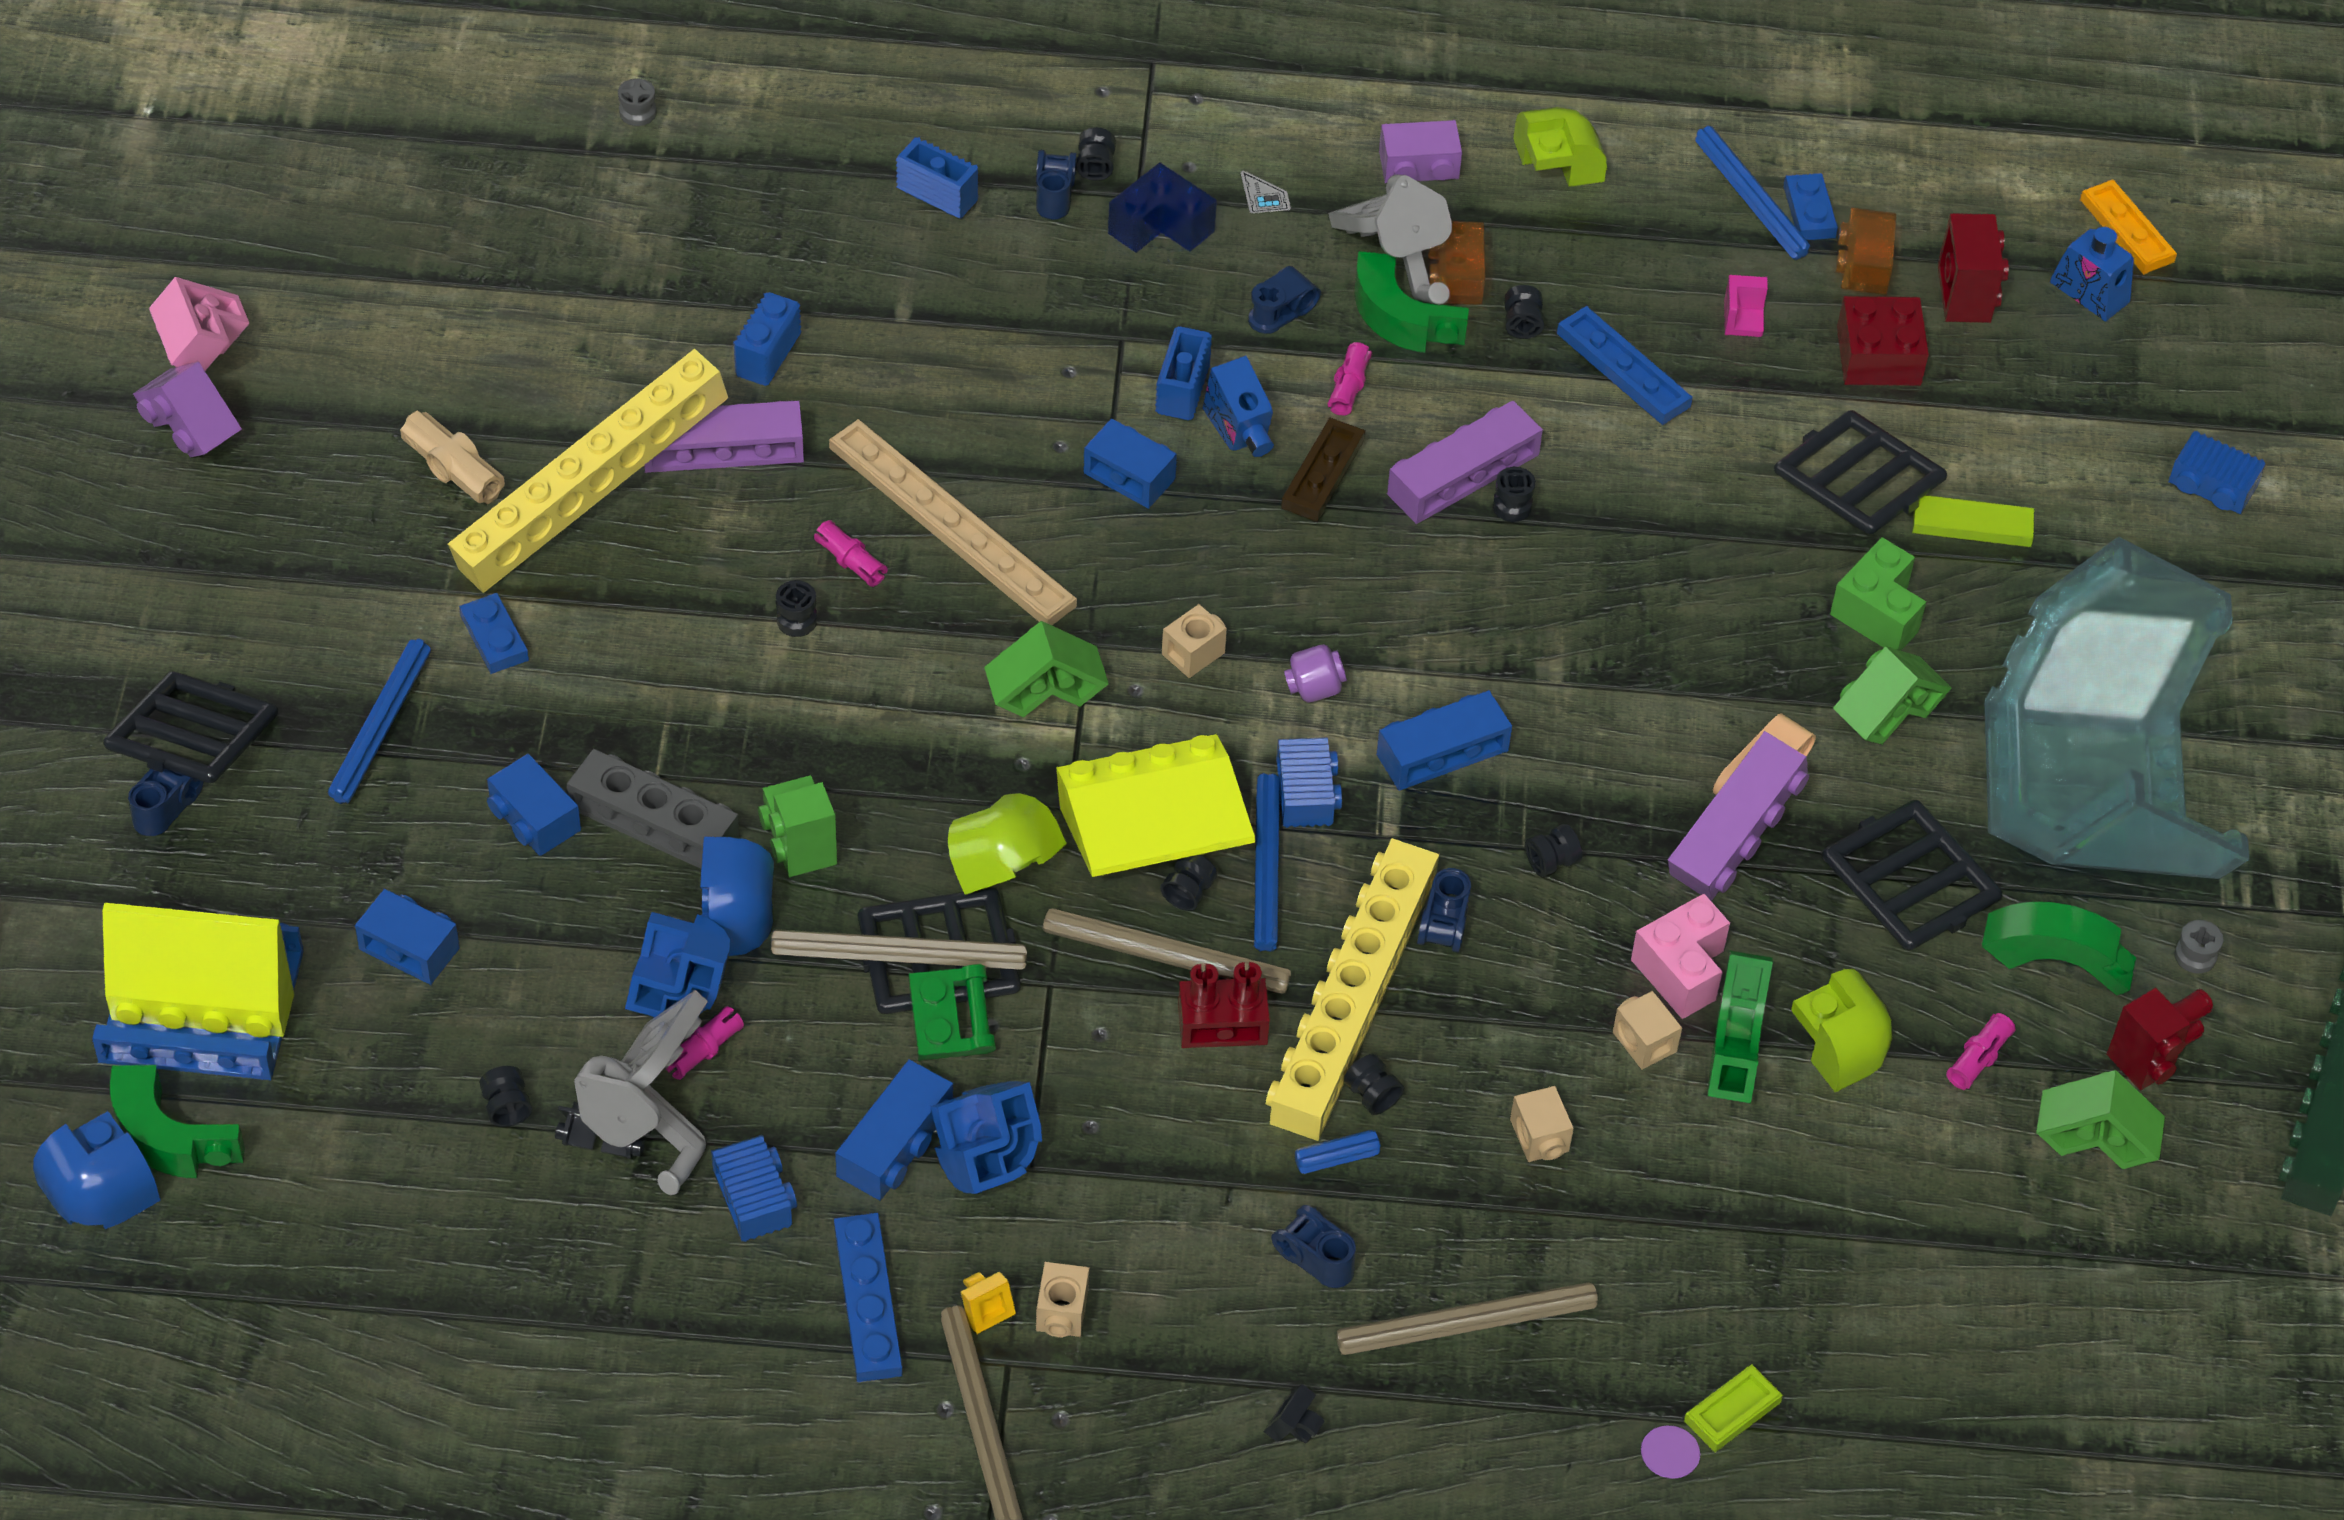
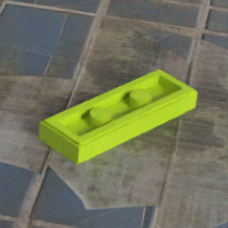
(1974, 521)

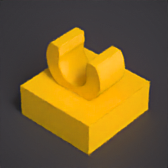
(987, 1301)

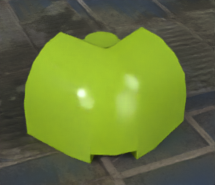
(1561, 139)
(1002, 841)
(1848, 1028)

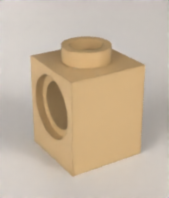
(1194, 640)
(1647, 1029)
(1541, 1124)
(1067, 1284)

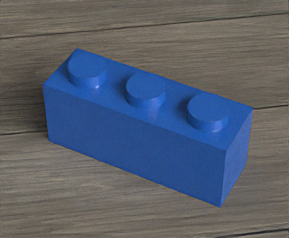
(1443, 740)
(893, 1131)

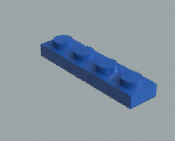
(1624, 365)
(867, 1297)

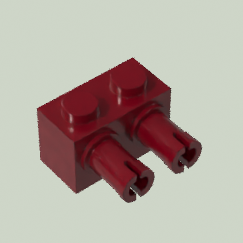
(1223, 1010)
(2155, 1033)

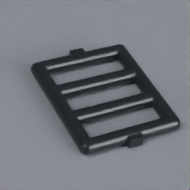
(1844, 505)
(224, 753)
(950, 906)
(1887, 911)

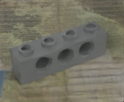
(626, 800)

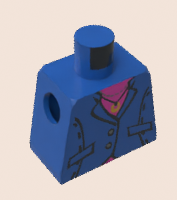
(2096, 272)
(1239, 407)

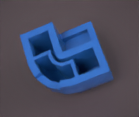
(738, 890)
(676, 962)
(987, 1135)
(95, 1173)

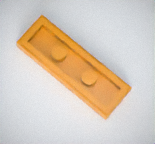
(2133, 230)

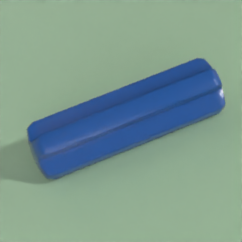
(1337, 1151)

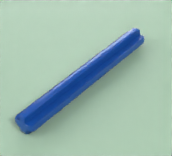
(1752, 192)
(379, 721)
(1266, 863)

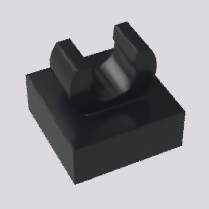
(1295, 1417)

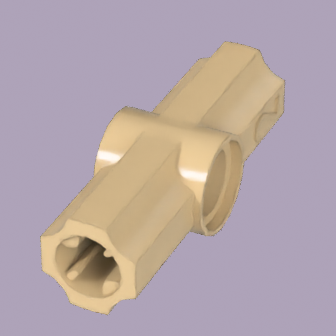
(452, 457)

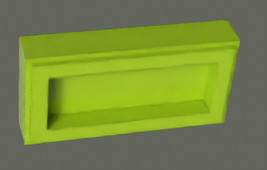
(1733, 1408)

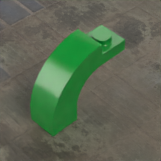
(1398, 316)
(2061, 933)
(1739, 1027)
(165, 1143)

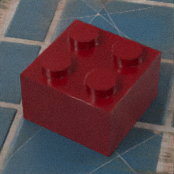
(1972, 268)
(1882, 340)

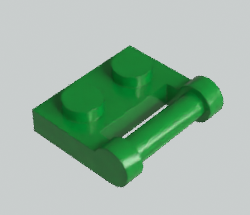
(937, 1017)

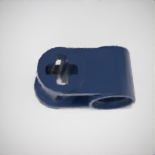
(1054, 184)
(1281, 300)
(160, 800)
(1446, 916)
(1310, 1244)

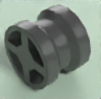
(637, 102)
(2188, 950)

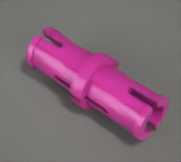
(1349, 378)
(850, 553)
(706, 1040)
(1980, 1051)

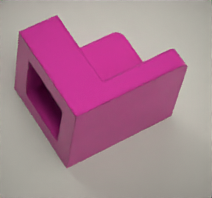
(1745, 305)

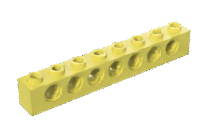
(588, 470)
(1309, 1108)

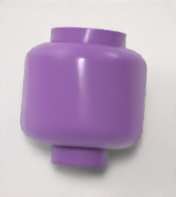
(1315, 673)

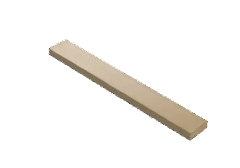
(953, 523)

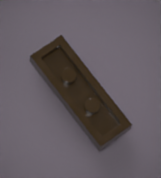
(1323, 469)

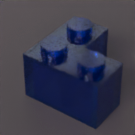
(1162, 204)

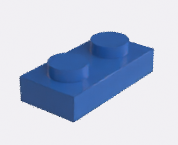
(1810, 206)
(493, 633)

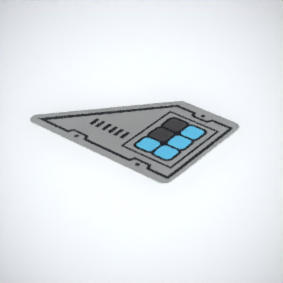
(1263, 195)

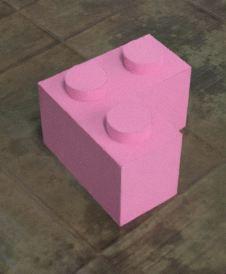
(197, 321)
(1679, 952)

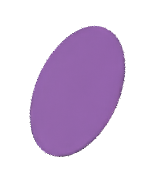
(1670, 1452)

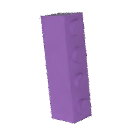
(737, 438)
(1464, 461)
(1739, 816)

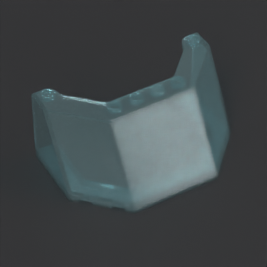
(2090, 720)

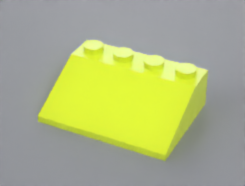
(1153, 805)
(196, 970)

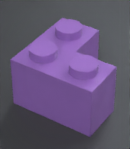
(190, 406)

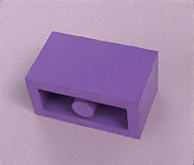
(1421, 150)

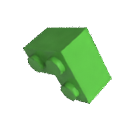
(1876, 597)
(1043, 665)
(1889, 691)
(800, 824)
(2102, 1114)

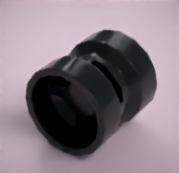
(1096, 154)
(1524, 318)
(1514, 494)
(796, 608)
(1553, 850)
(1186, 884)
(1375, 1086)
(504, 1091)

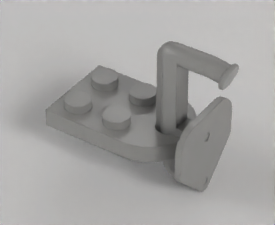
(1406, 222)
(625, 1106)

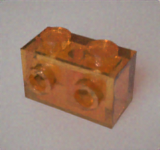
(1867, 250)
(1461, 263)

